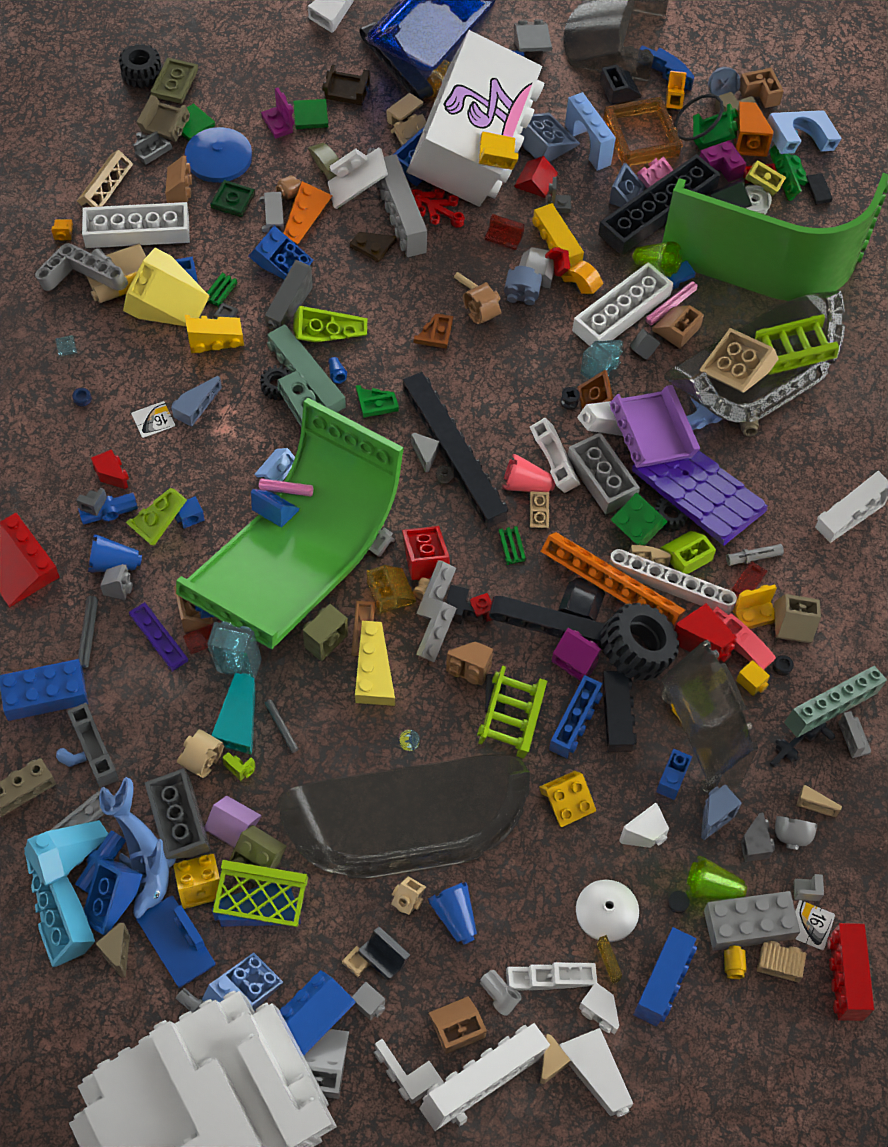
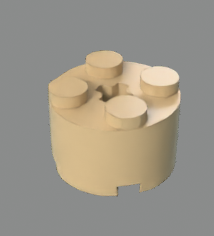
(200, 753)

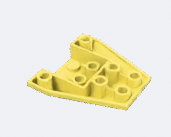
(164, 291)

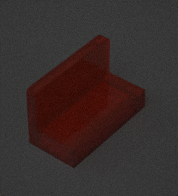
(504, 232)

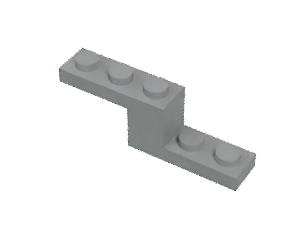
(436, 611)

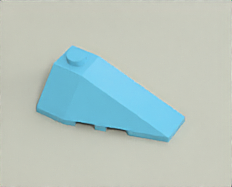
(60, 850)

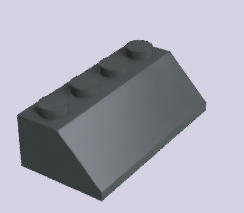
(177, 815)

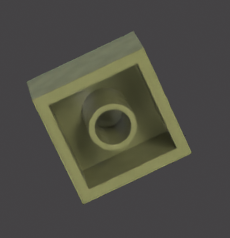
(325, 632)

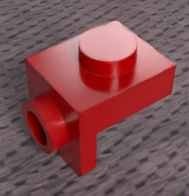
(561, 260)
(481, 605)

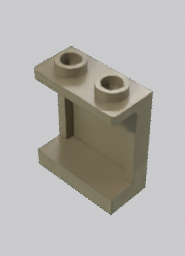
(163, 118)

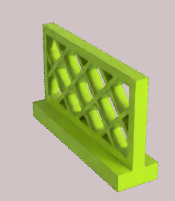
(262, 874)

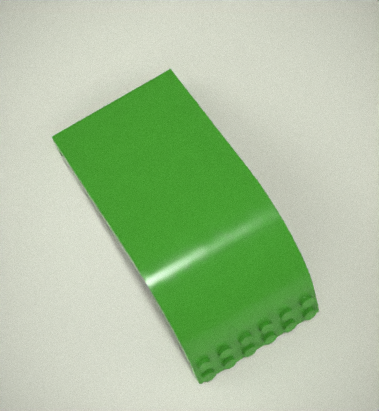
(765, 251)
(279, 574)

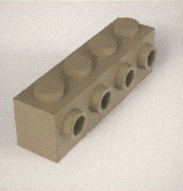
(24, 785)

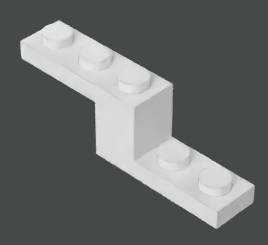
(416, 1083)

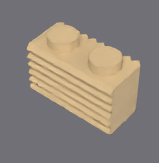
(781, 961)

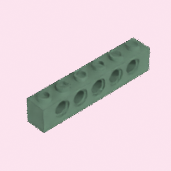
(292, 383)
(835, 701)

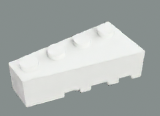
(854, 507)

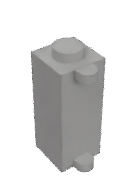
(273, 211)

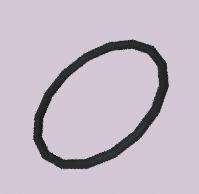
(710, 128)

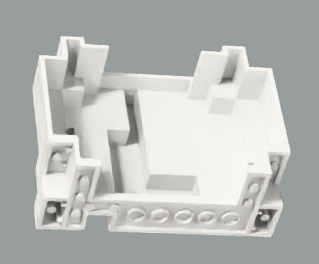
(207, 1083)

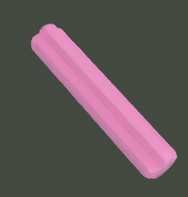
(286, 487)

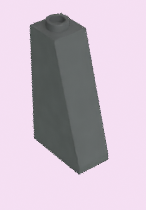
(290, 295)

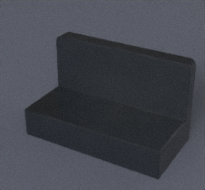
(384, 954)

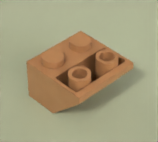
(178, 181)
(679, 324)
(470, 662)
(458, 1025)

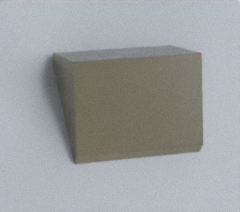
(115, 948)

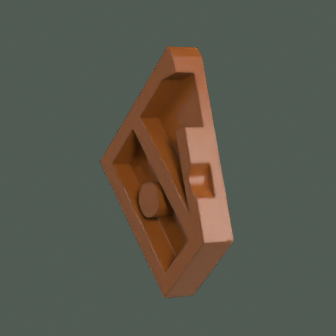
(436, 332)

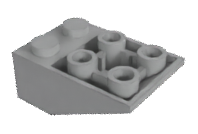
(328, 1060)

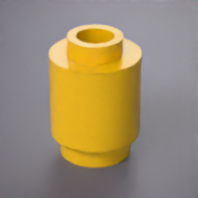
(735, 962)

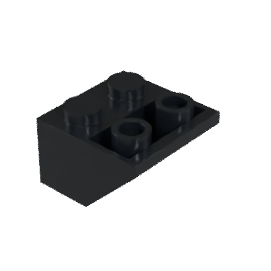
(618, 85)

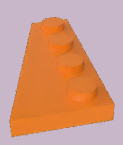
(304, 211)

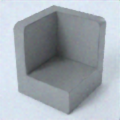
(809, 889)

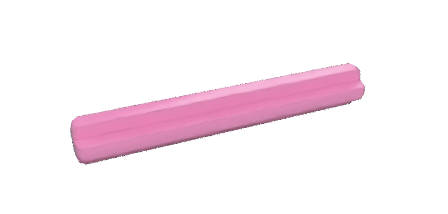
(671, 302)

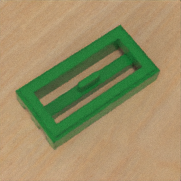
(215, 290)
(509, 532)

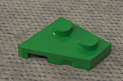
(376, 402)

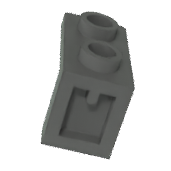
(561, 202)

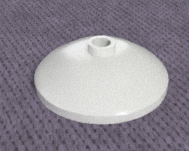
(601, 921)

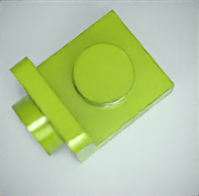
(237, 767)

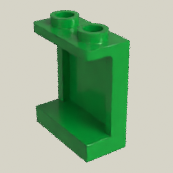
(724, 130)

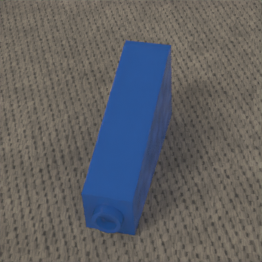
(258, 898)

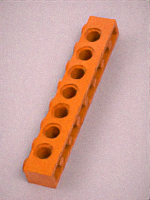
(607, 576)

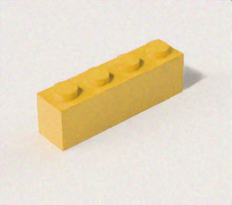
(556, 232)

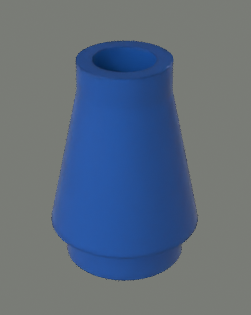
(337, 371)

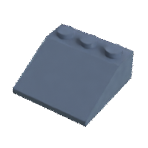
(547, 137)

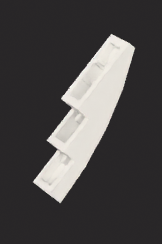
(552, 976)

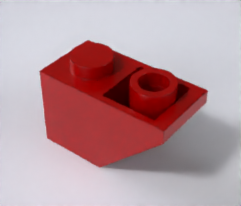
(109, 470)

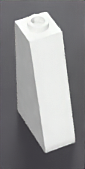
(328, 12)
(599, 418)
(598, 1071)

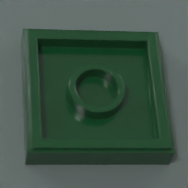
(232, 198)

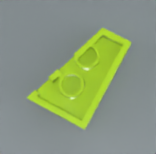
(156, 518)

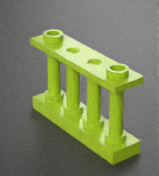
(804, 357)
(531, 708)

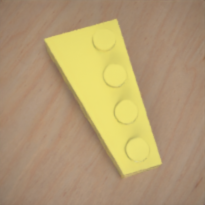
(373, 671)

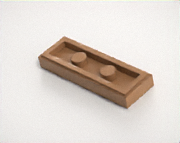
(363, 612)

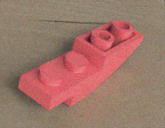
(747, 642)

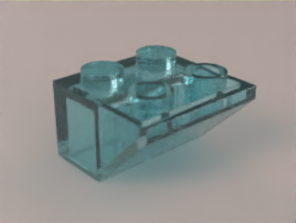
(601, 357)

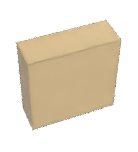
(355, 962)

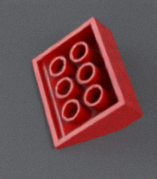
(22, 562)

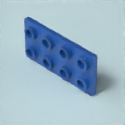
(176, 941)

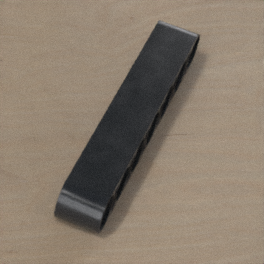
(405, 73)
(543, 619)

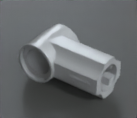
(504, 996)

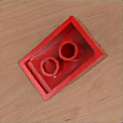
(423, 550)

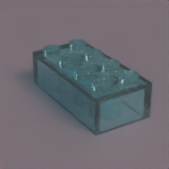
(234, 649)

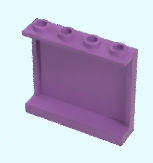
(655, 427)

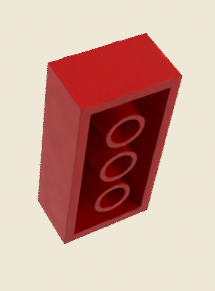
(850, 972)

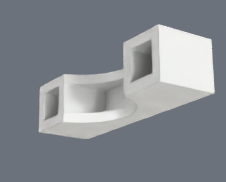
(561, 467)

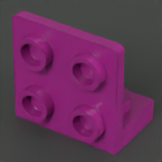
(280, 117)

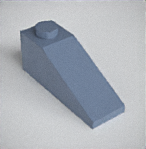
(195, 401)

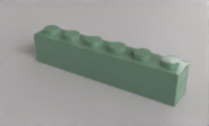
(297, 358)

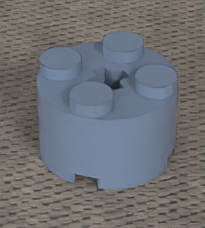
(522, 285)

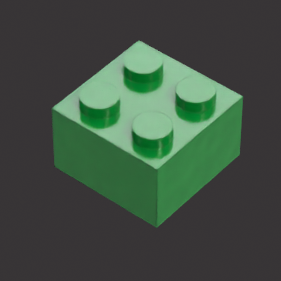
(639, 520)

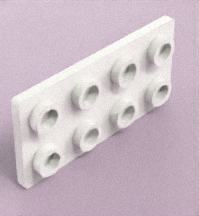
(355, 174)

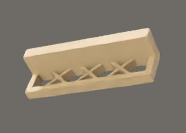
(100, 177)

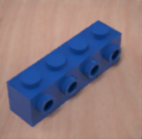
(575, 717)

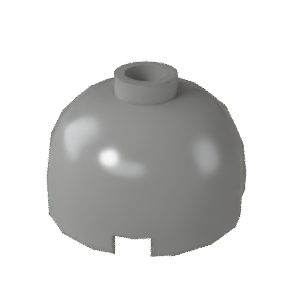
(794, 832)

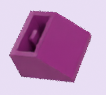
(576, 654)

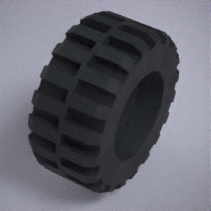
(627, 653)

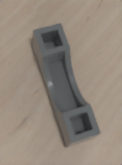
(93, 745)

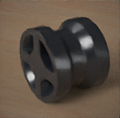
(572, 402)

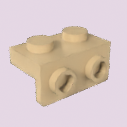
(406, 130)

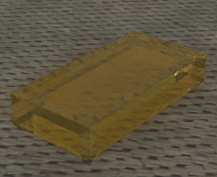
(609, 959)

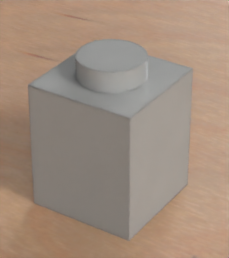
(369, 1001)

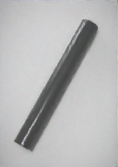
(281, 726)

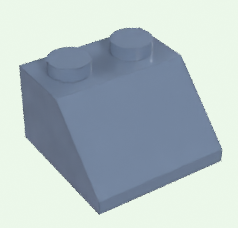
(719, 810)

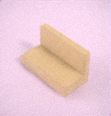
(403, 108)

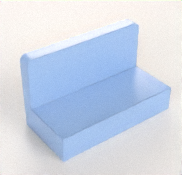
(277, 465)

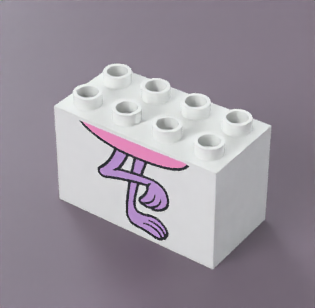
(481, 92)

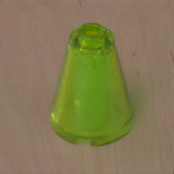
(662, 256)
(713, 881)

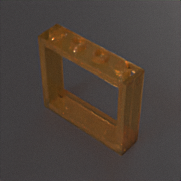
(646, 154)

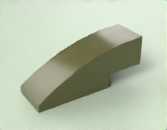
(324, 157)

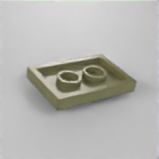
(174, 80)

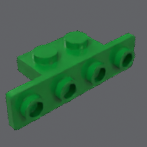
(792, 169)

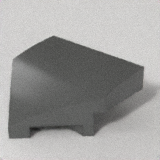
(150, 147)

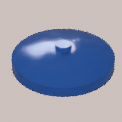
(218, 154)

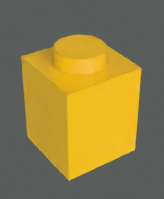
(753, 678)

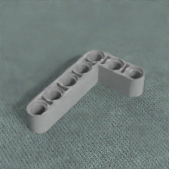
(73, 257)

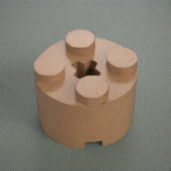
(482, 303)

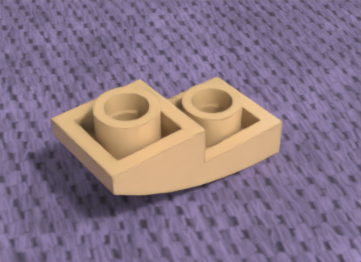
(539, 509)
(651, 553)

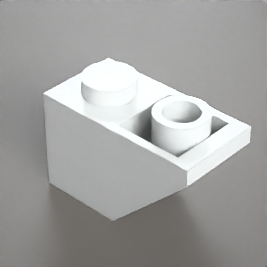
(601, 1007)

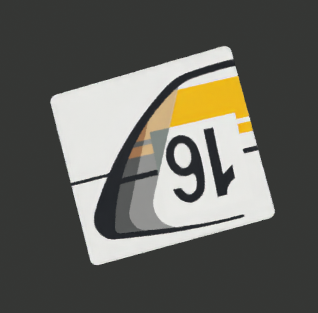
(153, 419)
(813, 924)

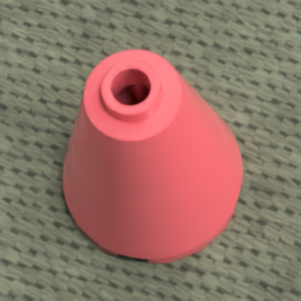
(526, 477)

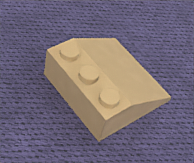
(739, 361)

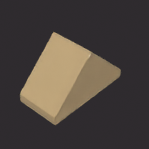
(553, 1060)

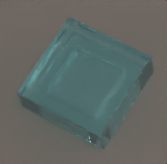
(66, 345)

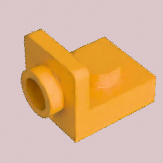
(62, 229)

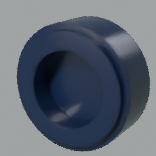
(81, 397)

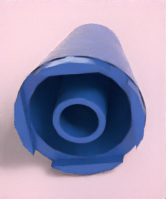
(109, 554)
(456, 912)

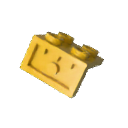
(497, 151)
(755, 606)
(569, 798)
(197, 880)

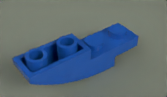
(666, 62)

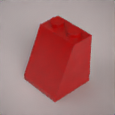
(706, 625)

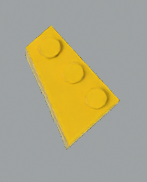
(213, 333)

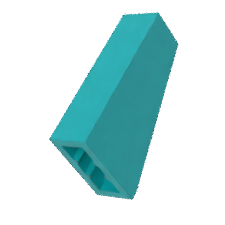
(236, 717)

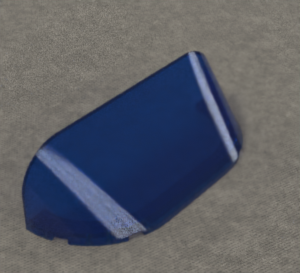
(426, 29)

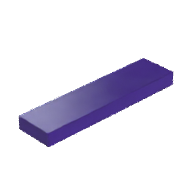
(158, 636)

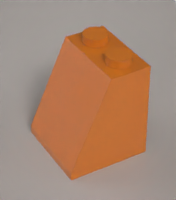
(754, 131)

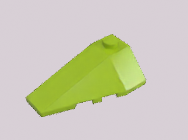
(324, 325)

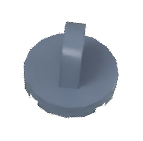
(724, 81)

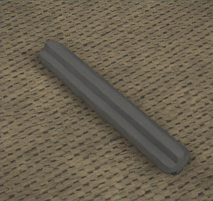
(87, 631)

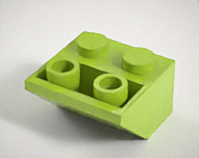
(689, 552)

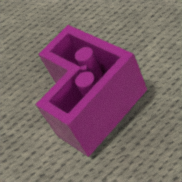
(726, 159)

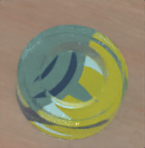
(409, 740)

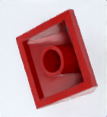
(536, 177)

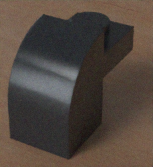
(458, 598)

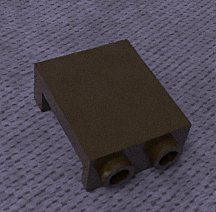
(345, 86)

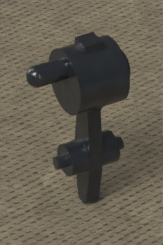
(788, 749)

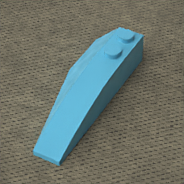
(63, 920)

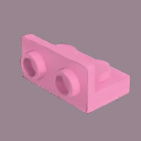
(656, 171)

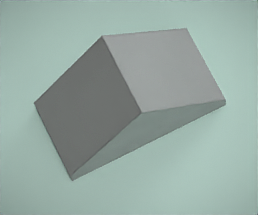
(425, 449)

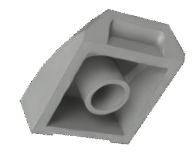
(536, 259)

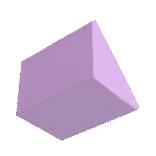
(229, 820)

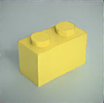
(765, 177)

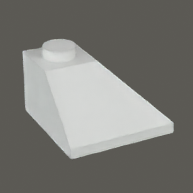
(646, 829)

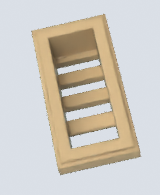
(817, 802)

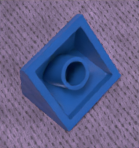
(272, 507)

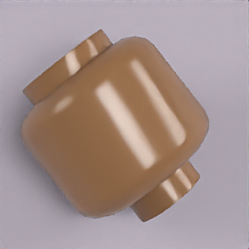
(288, 187)

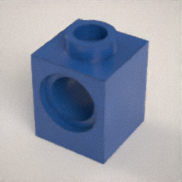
(190, 513)

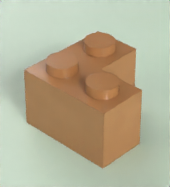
(763, 85)

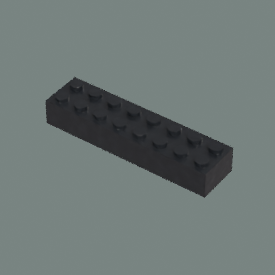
(650, 208)

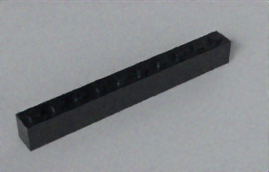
(455, 450)

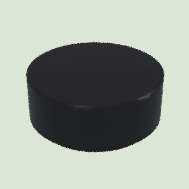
(783, 665)
(678, 902)

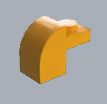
(675, 90)
(585, 276)

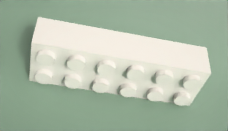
(135, 224)
(623, 305)
(483, 1076)

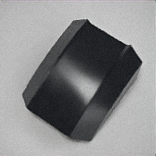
(582, 599)

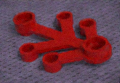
(457, 218)

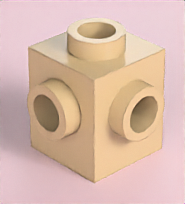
(408, 896)

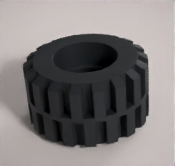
(140, 65)

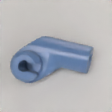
(68, 758)

